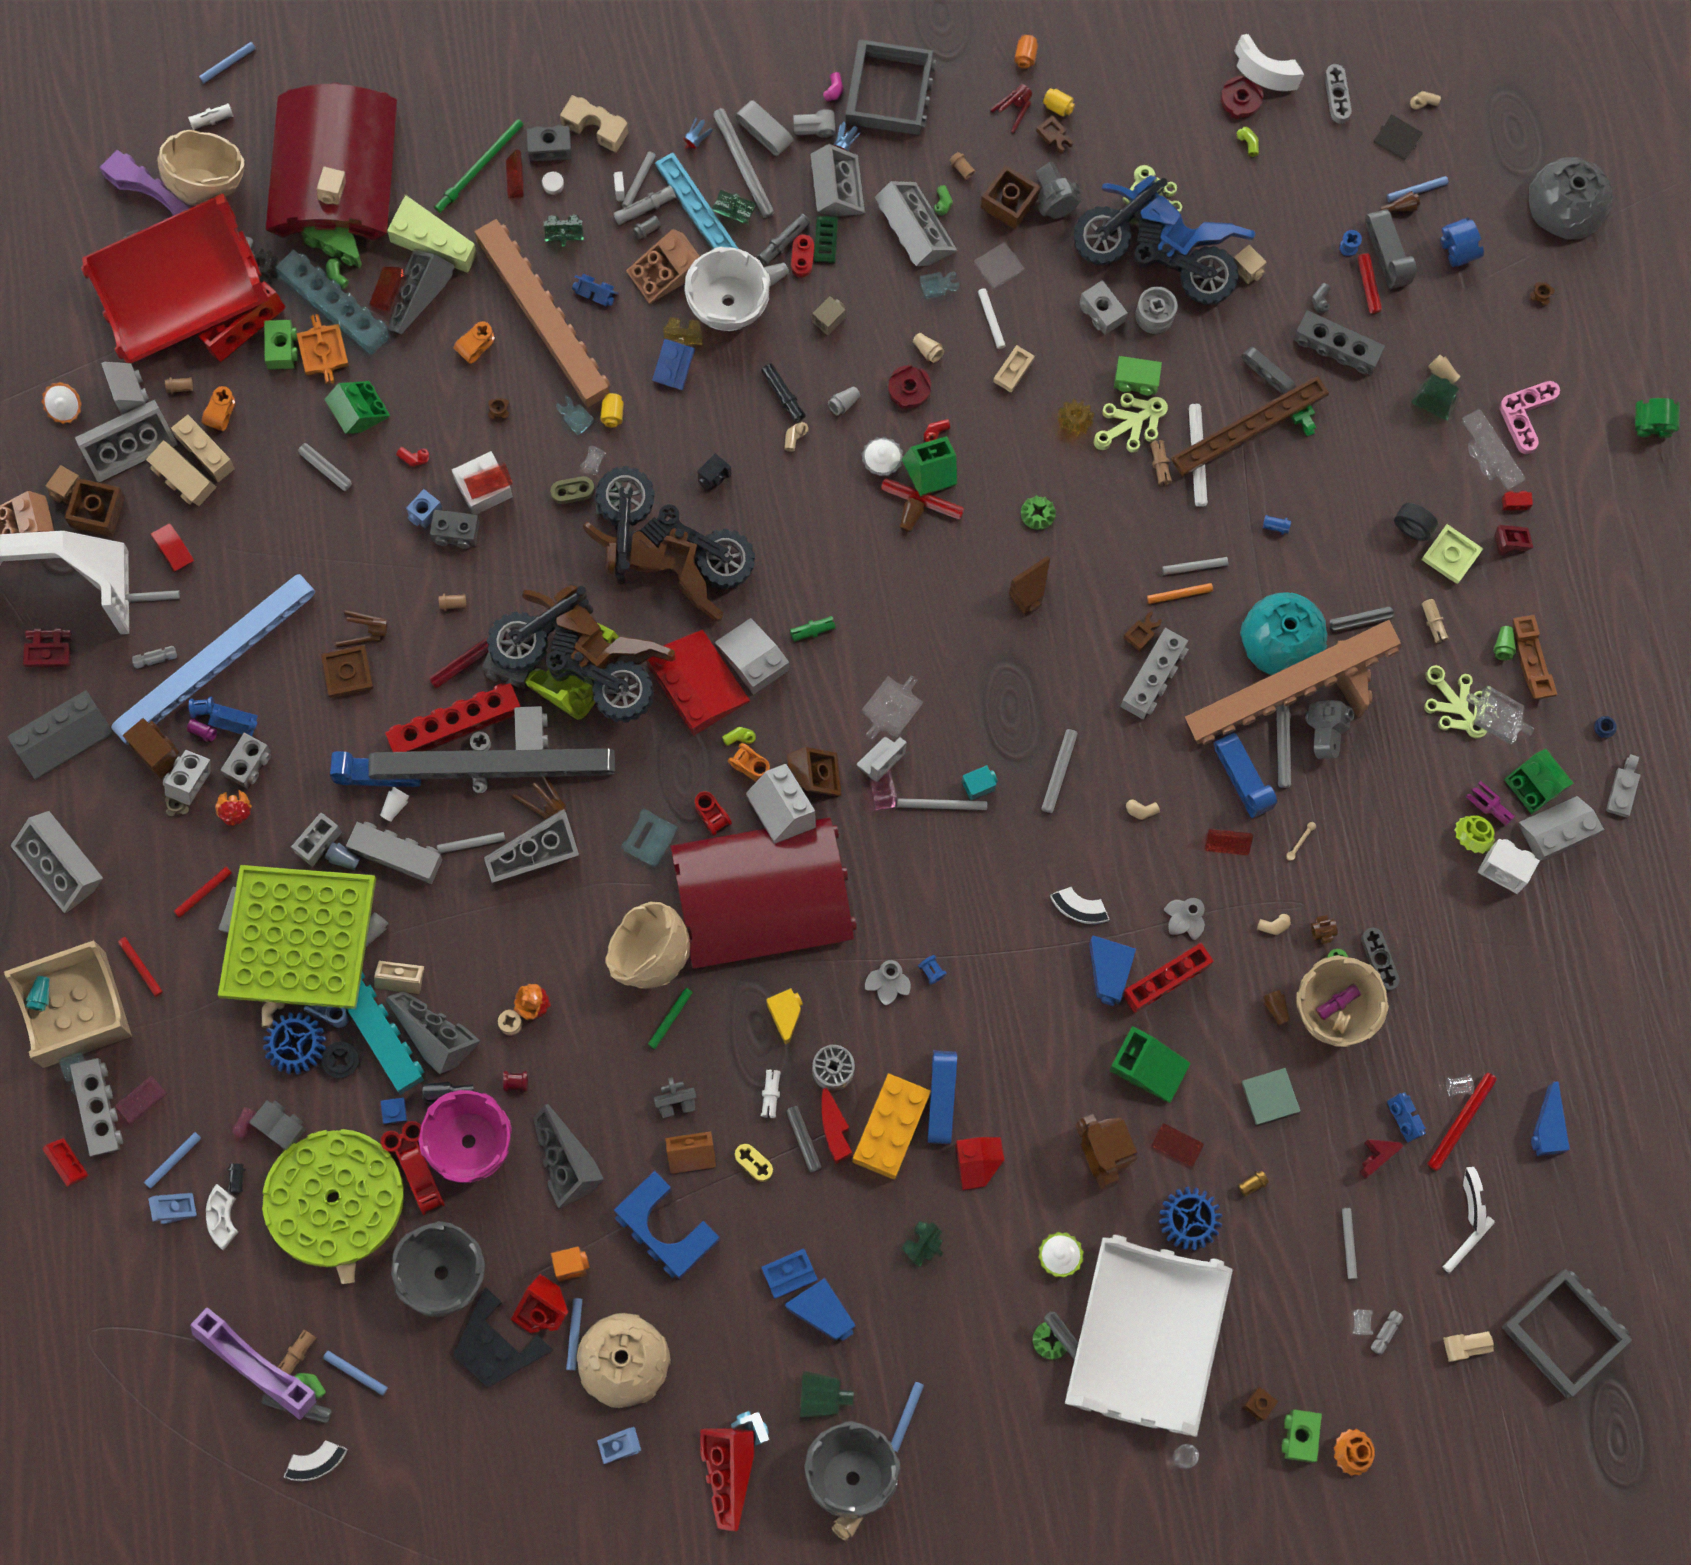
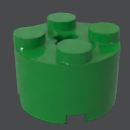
(1657, 417)

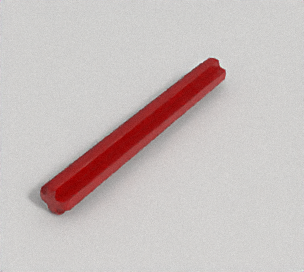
(1462, 1121)

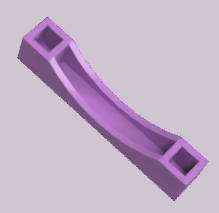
(126, 175)
(276, 1383)

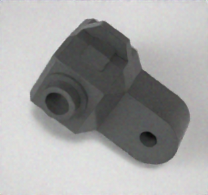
(1057, 193)
(1329, 720)

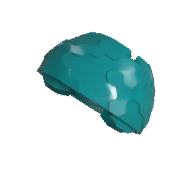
(1271, 643)

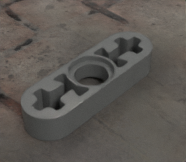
(1268, 370)
(1368, 946)

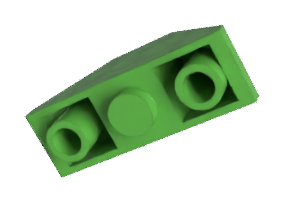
(334, 243)

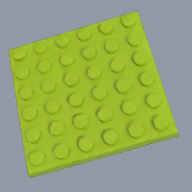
(297, 937)

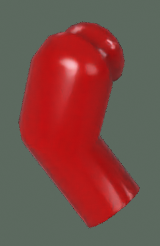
(933, 429)
(414, 459)

